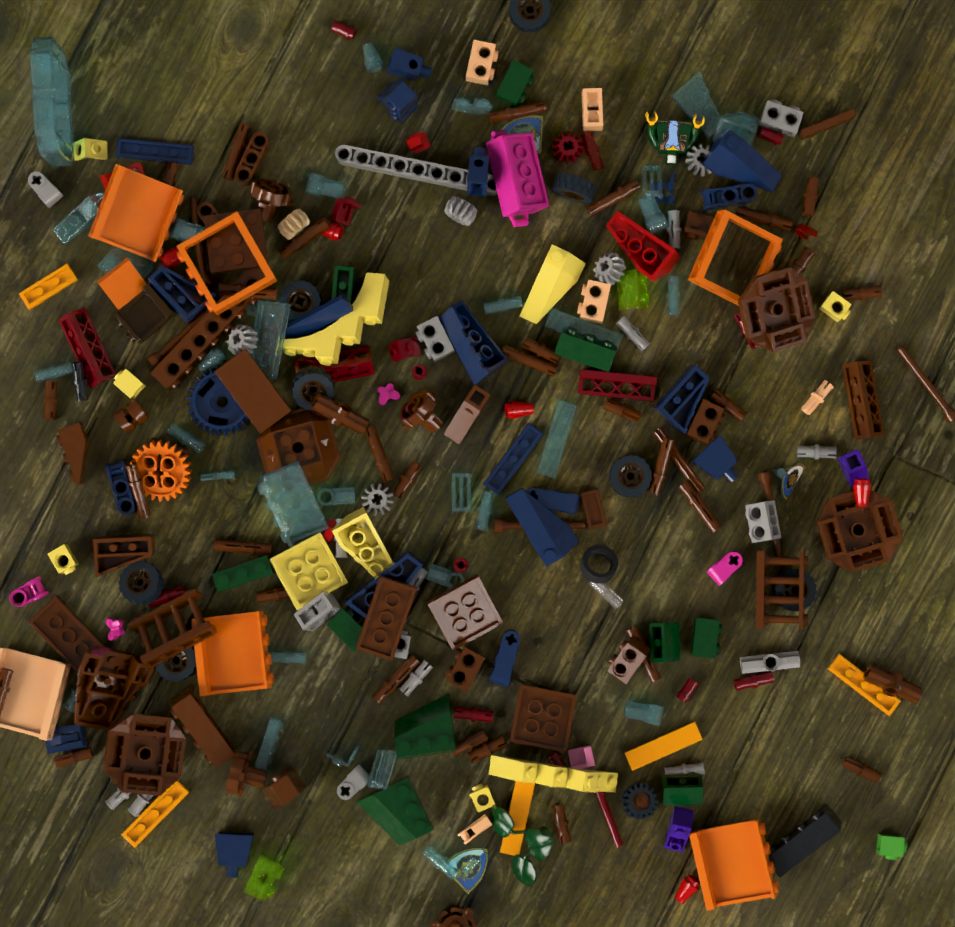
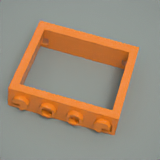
(711, 243)
(202, 288)

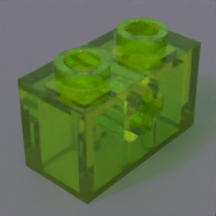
(267, 866)

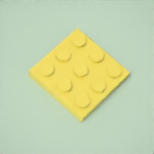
(308, 570)

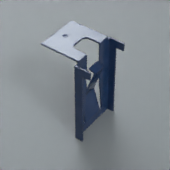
(670, 199)
(65, 738)

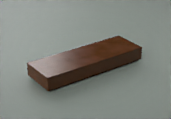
(827, 124)

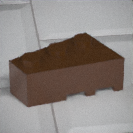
(121, 550)

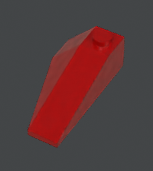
(646, 251)

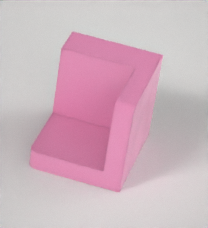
(581, 757)

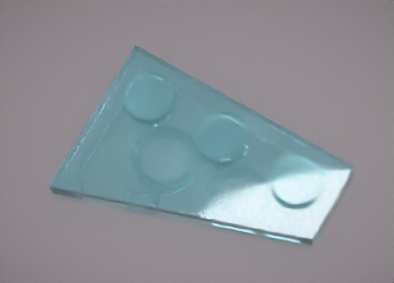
(695, 99)

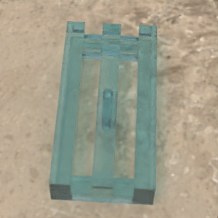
(652, 192)
(461, 475)
(384, 769)

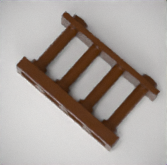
(764, 599)
(184, 640)

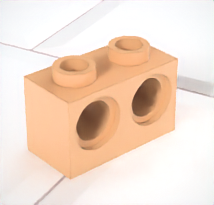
(477, 62)
(592, 109)
(598, 302)

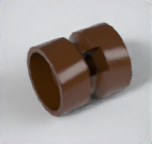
(137, 413)

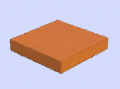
(122, 283)

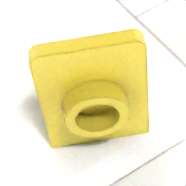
(90, 149)
(478, 790)

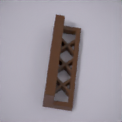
(860, 399)

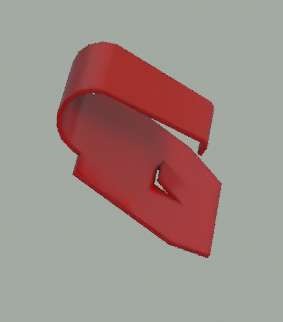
(418, 142)
(806, 229)
(328, 534)

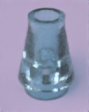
(371, 58)
(212, 359)

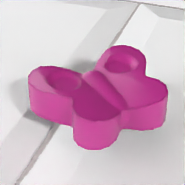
(387, 393)
(115, 627)

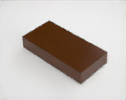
(593, 509)

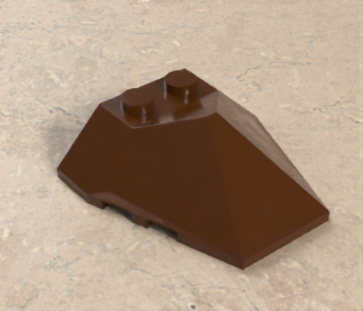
(106, 686)

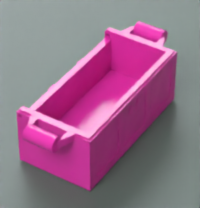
(517, 175)

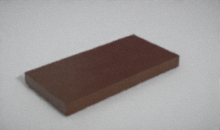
(253, 391)
(386, 617)
(64, 632)

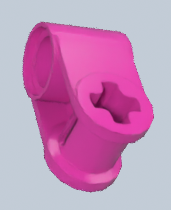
(722, 569)
(31, 590)

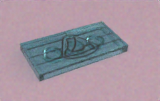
(271, 327)

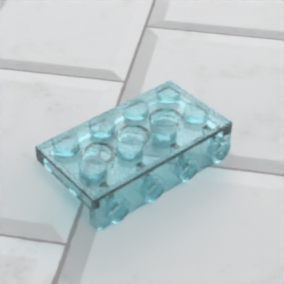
(292, 503)

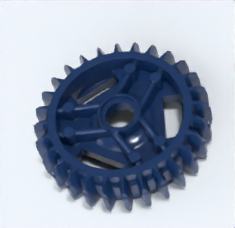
(207, 406)

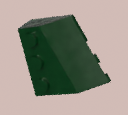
(426, 731)
(398, 811)

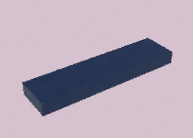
(155, 151)
(318, 318)
(513, 458)

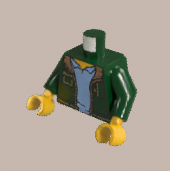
(672, 136)

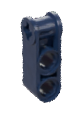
(717, 198)
(117, 477)
(556, 500)
(505, 660)

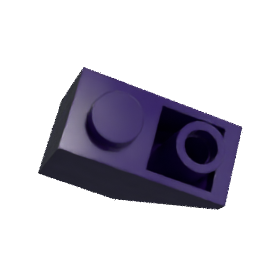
(853, 466)
(679, 829)

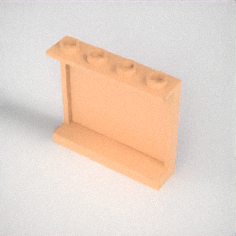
(34, 693)

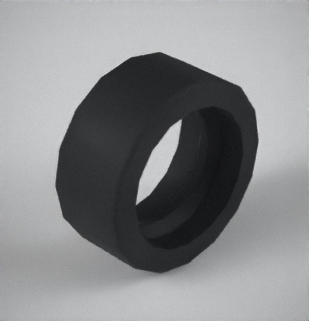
(595, 577)

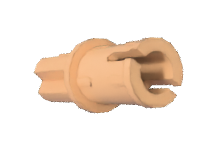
(817, 397)

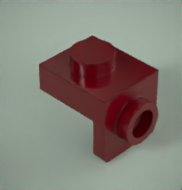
(343, 210)
(404, 349)

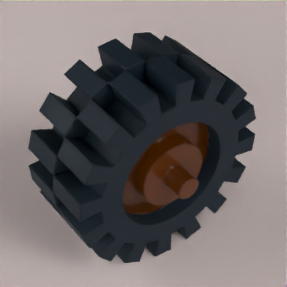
(639, 801)

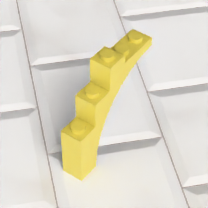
(367, 309)
(553, 775)

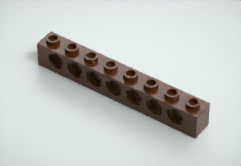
(201, 329)

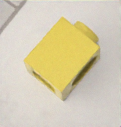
(827, 308)
(128, 383)
(56, 555)

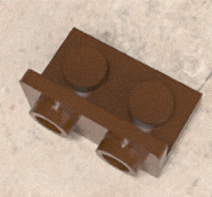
(697, 226)

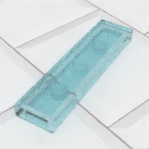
(558, 320)
(556, 439)

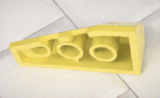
(554, 280)
(360, 539)

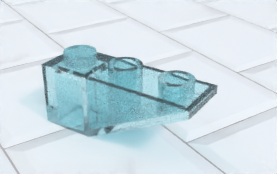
(79, 219)

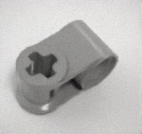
(46, 190)
(355, 780)

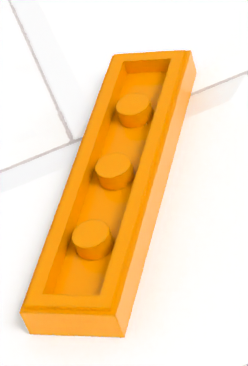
(854, 678)
(663, 746)
(519, 812)
(155, 813)

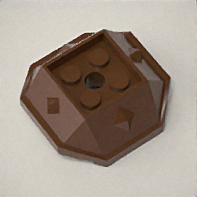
(793, 311)
(318, 439)
(878, 536)
(161, 765)

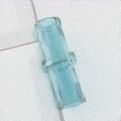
(673, 295)
(503, 305)
(53, 372)
(186, 438)
(485, 510)
(288, 657)
(440, 862)

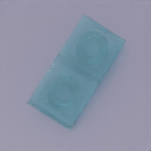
(479, 106)

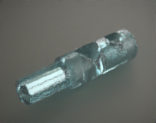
(216, 476)

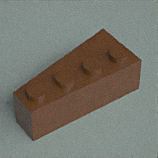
(201, 727)
(284, 788)

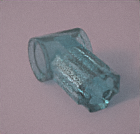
(320, 185)
(654, 219)
(183, 230)
(339, 496)
(441, 575)
(647, 712)

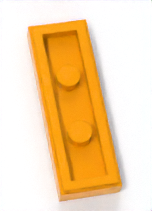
(48, 286)

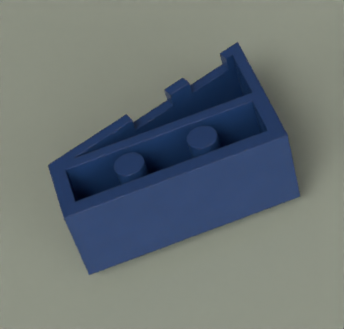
(399, 101)
(179, 293)
(682, 398)

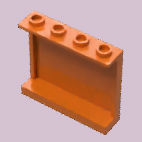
(136, 213)
(235, 656)
(734, 863)

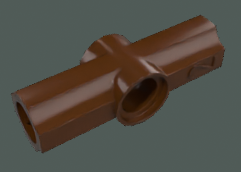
(339, 413)
(892, 683)

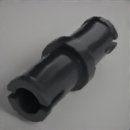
(79, 381)

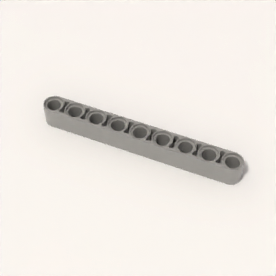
(407, 172)

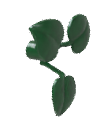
(538, 841)

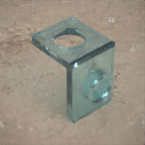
(339, 761)

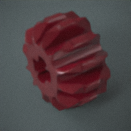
(570, 154)

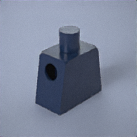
(400, 62)
(478, 173)
(717, 460)
(233, 850)

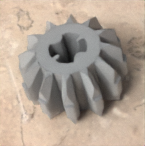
(694, 156)
(460, 211)
(609, 268)
(242, 338)
(371, 496)

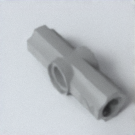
(782, 660)

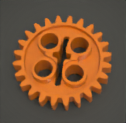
(178, 471)

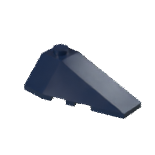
(739, 161)
(546, 531)

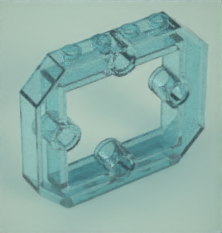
(52, 102)

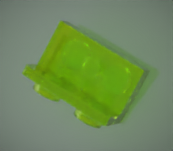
(632, 290)

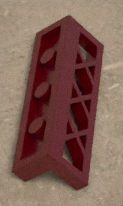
(83, 348)
(349, 369)
(617, 378)

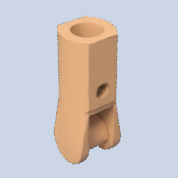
(477, 826)

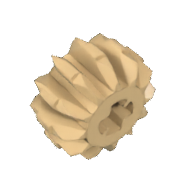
(293, 224)

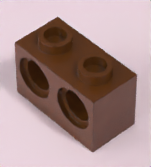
(701, 420)
(630, 660)
(469, 670)

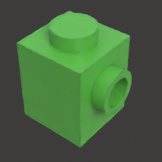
(891, 846)

